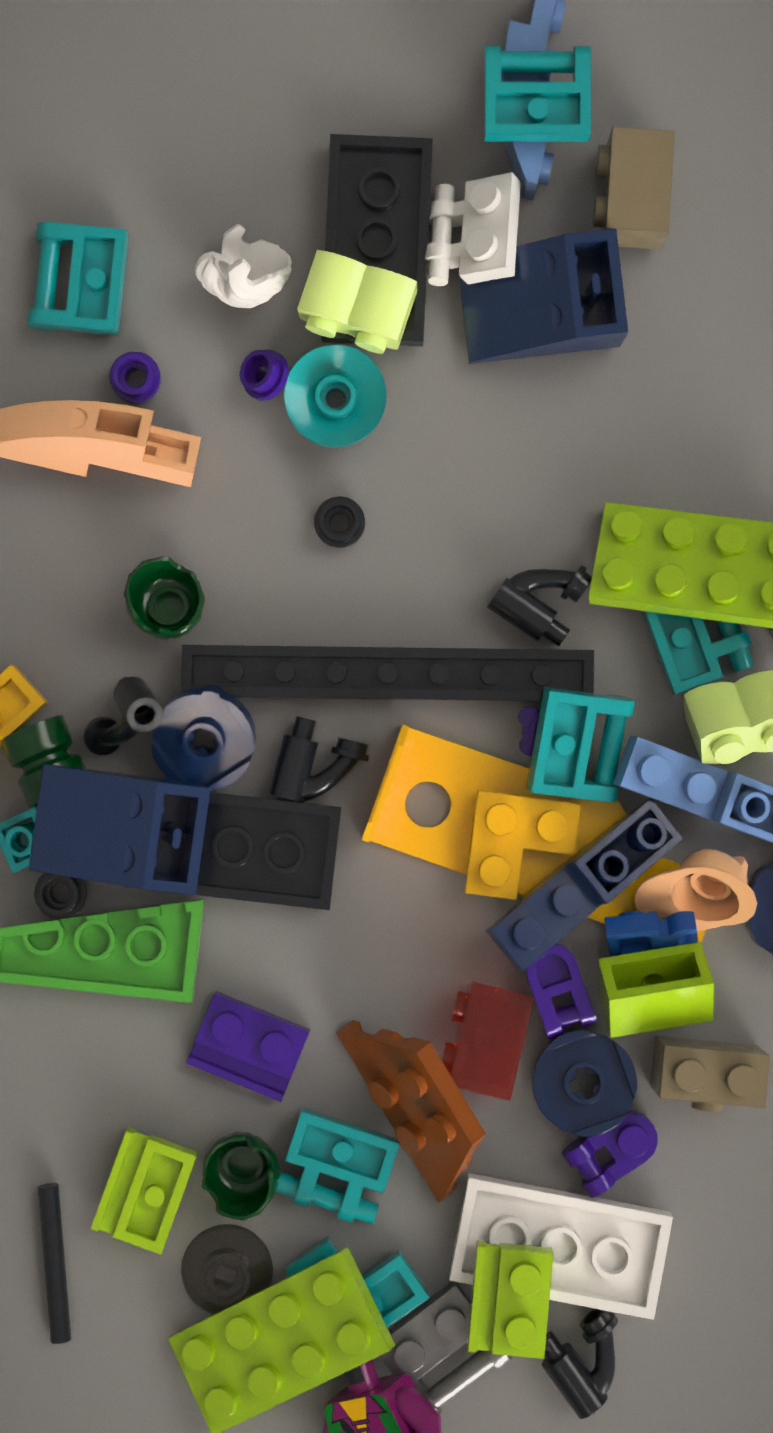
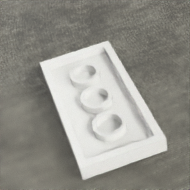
(603, 1249)

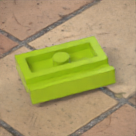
(144, 1190)
(510, 1299)

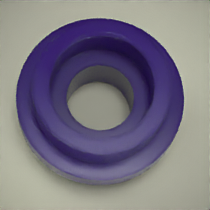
(135, 362)
(264, 374)

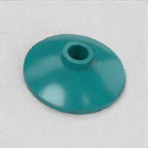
(328, 371)

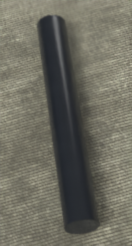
(54, 1263)

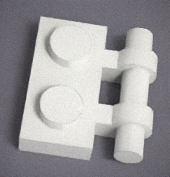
(488, 230)

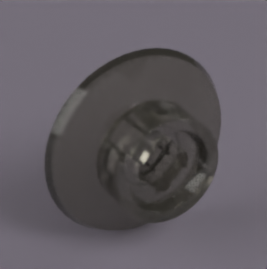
(235, 1249)

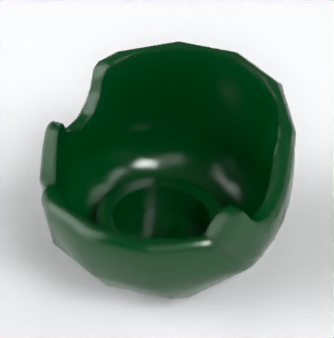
(164, 598)
(241, 1175)

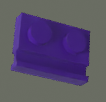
(248, 1046)

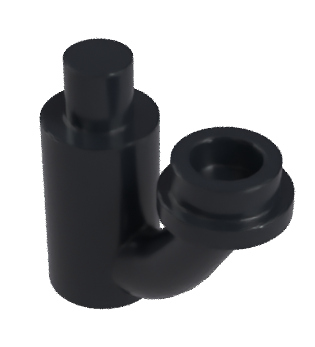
(529, 613)
(139, 711)
(296, 760)
(581, 1388)

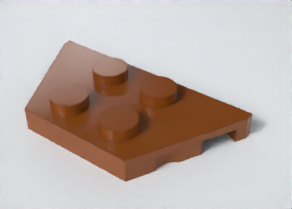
(419, 1101)

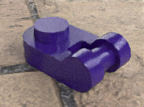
(553, 975)
(629, 1145)

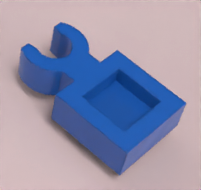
(644, 931)

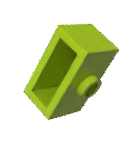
(656, 989)

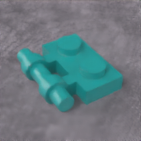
(687, 651)
(343, 1152)

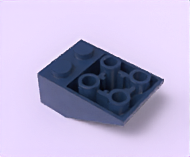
(558, 301)
(119, 828)

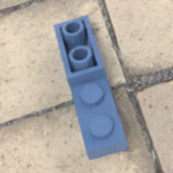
(529, 159)
(697, 788)

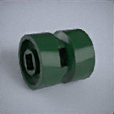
(39, 745)

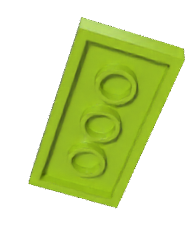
(684, 564)
(281, 1341)

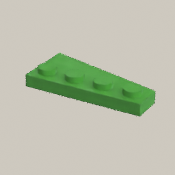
(117, 952)

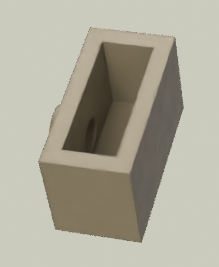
(636, 186)
(710, 1073)

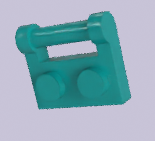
(537, 108)
(94, 278)
(565, 743)

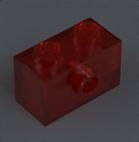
(487, 1039)

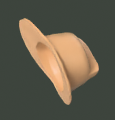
(704, 883)

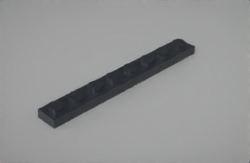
(386, 672)

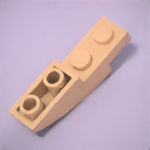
(110, 435)

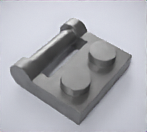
(430, 1337)

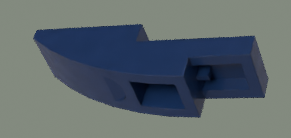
(583, 884)

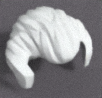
(244, 271)

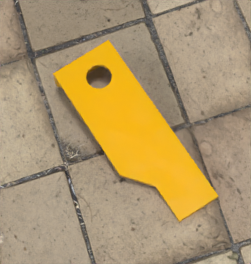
(461, 773)

